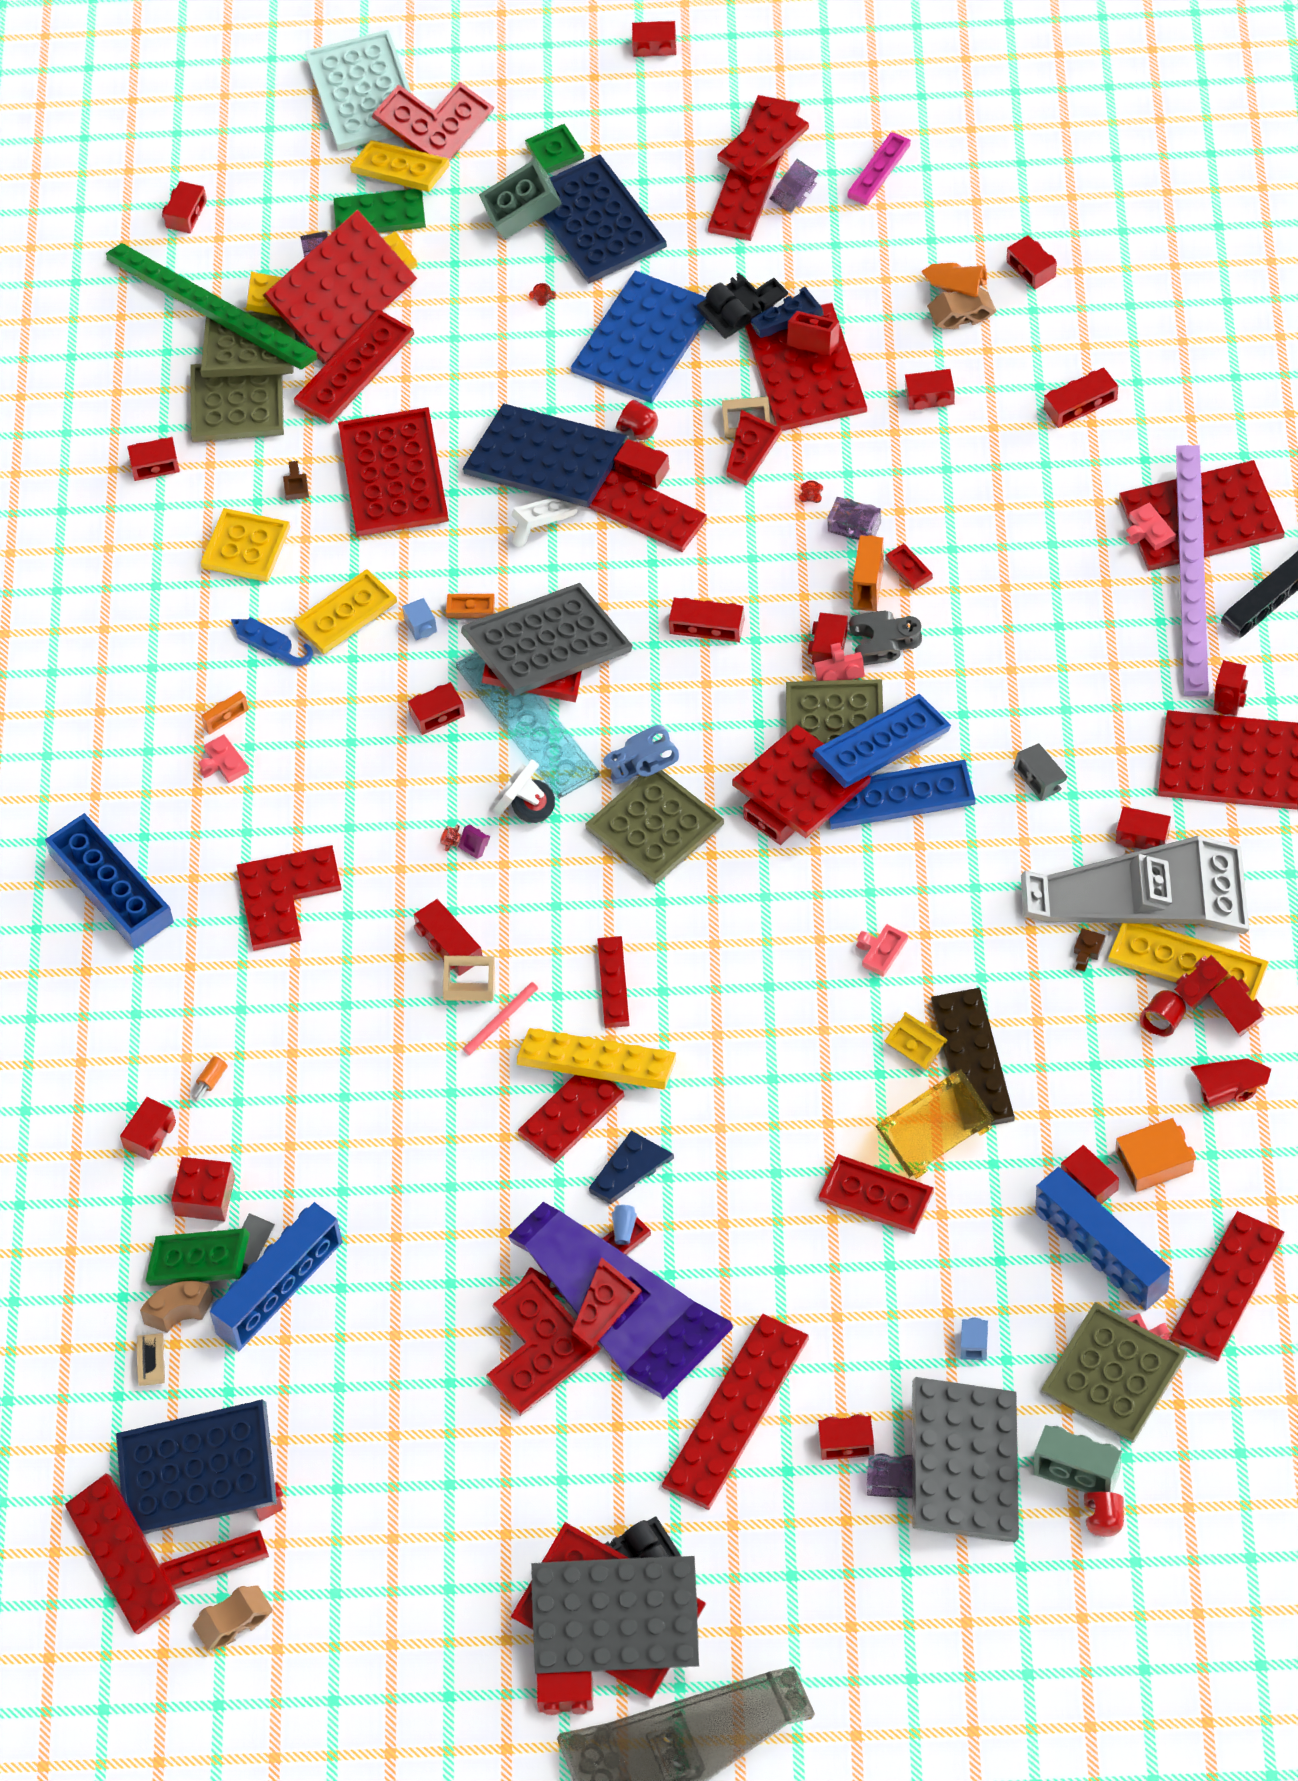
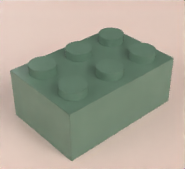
(520, 199)
(1076, 1461)

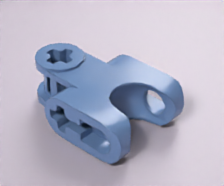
(641, 755)

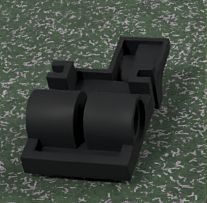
(735, 304)
(645, 1540)

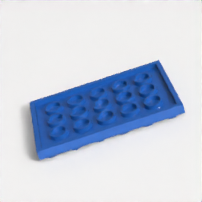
(641, 337)

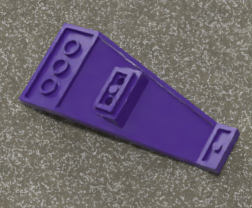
(659, 1333)

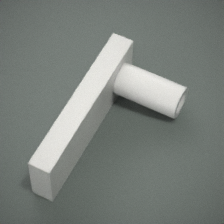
(539, 514)

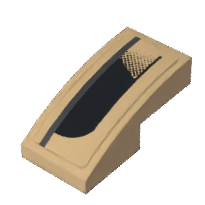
(150, 1359)

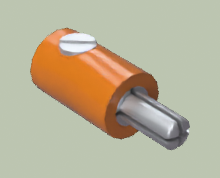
(209, 1076)

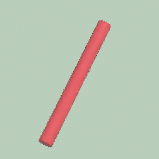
(495, 1023)

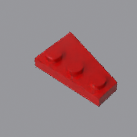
(751, 446)
(604, 1304)

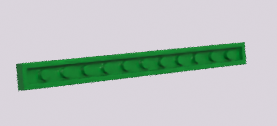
(211, 306)

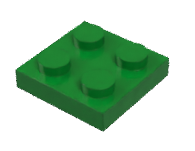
(555, 148)

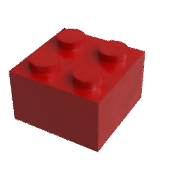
(203, 1189)

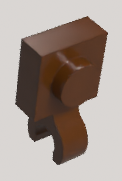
(295, 484)
(1088, 946)

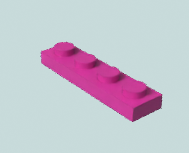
(879, 168)

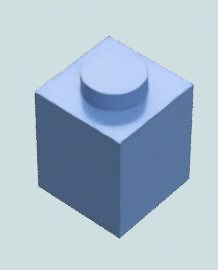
(419, 619)
(974, 1339)

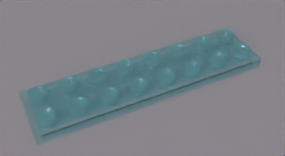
(533, 730)

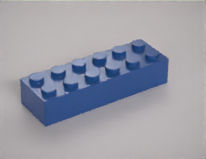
(109, 881)
(1102, 1239)
(275, 1276)

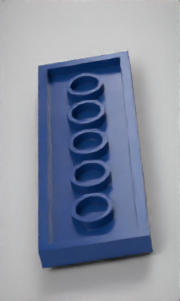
(881, 740)
(908, 794)

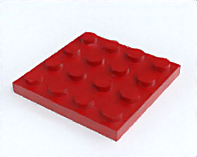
(794, 784)

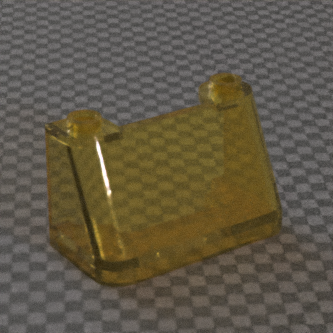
(934, 1123)

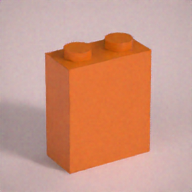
(868, 573)
(1155, 1154)

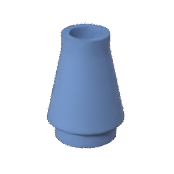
(623, 1223)

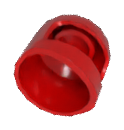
(639, 419)
(1169, 1006)
(1108, 1514)

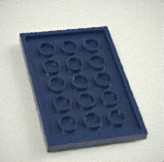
(599, 221)
(545, 455)
(197, 1467)

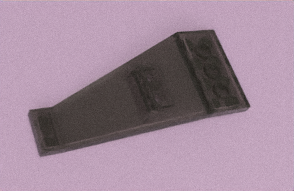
(703, 1732)

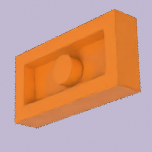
(470, 605)
(224, 712)

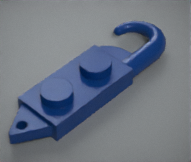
(269, 641)

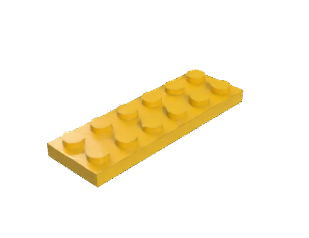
(1174, 954)
(596, 1058)

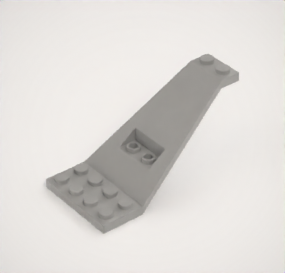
(1166, 884)

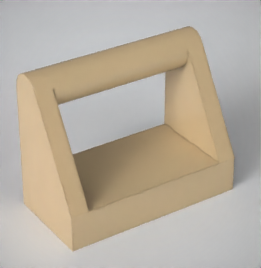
(745, 404)
(469, 991)

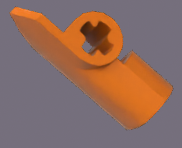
(955, 278)

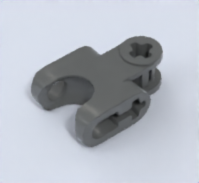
(886, 635)

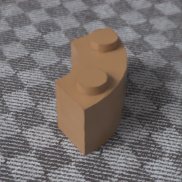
(955, 309)
(176, 1303)
(240, 1611)

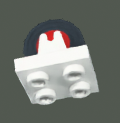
(529, 797)

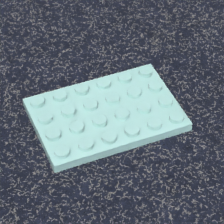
(353, 83)

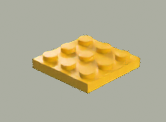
(245, 545)

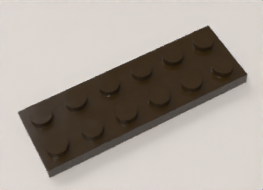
(972, 1048)

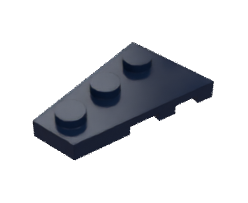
(777, 318)
(628, 1165)

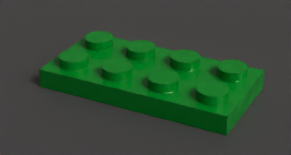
(384, 210)
(197, 1257)

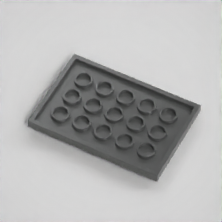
(546, 639)
(964, 1460)
(615, 1614)

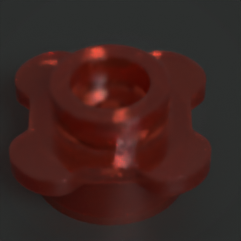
(542, 294)
(811, 491)
(450, 837)

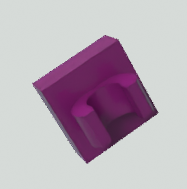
(473, 841)

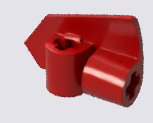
(1230, 1080)

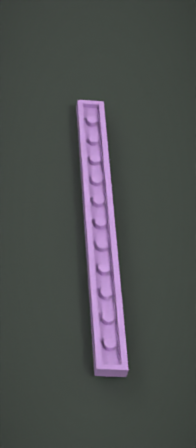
(1192, 571)

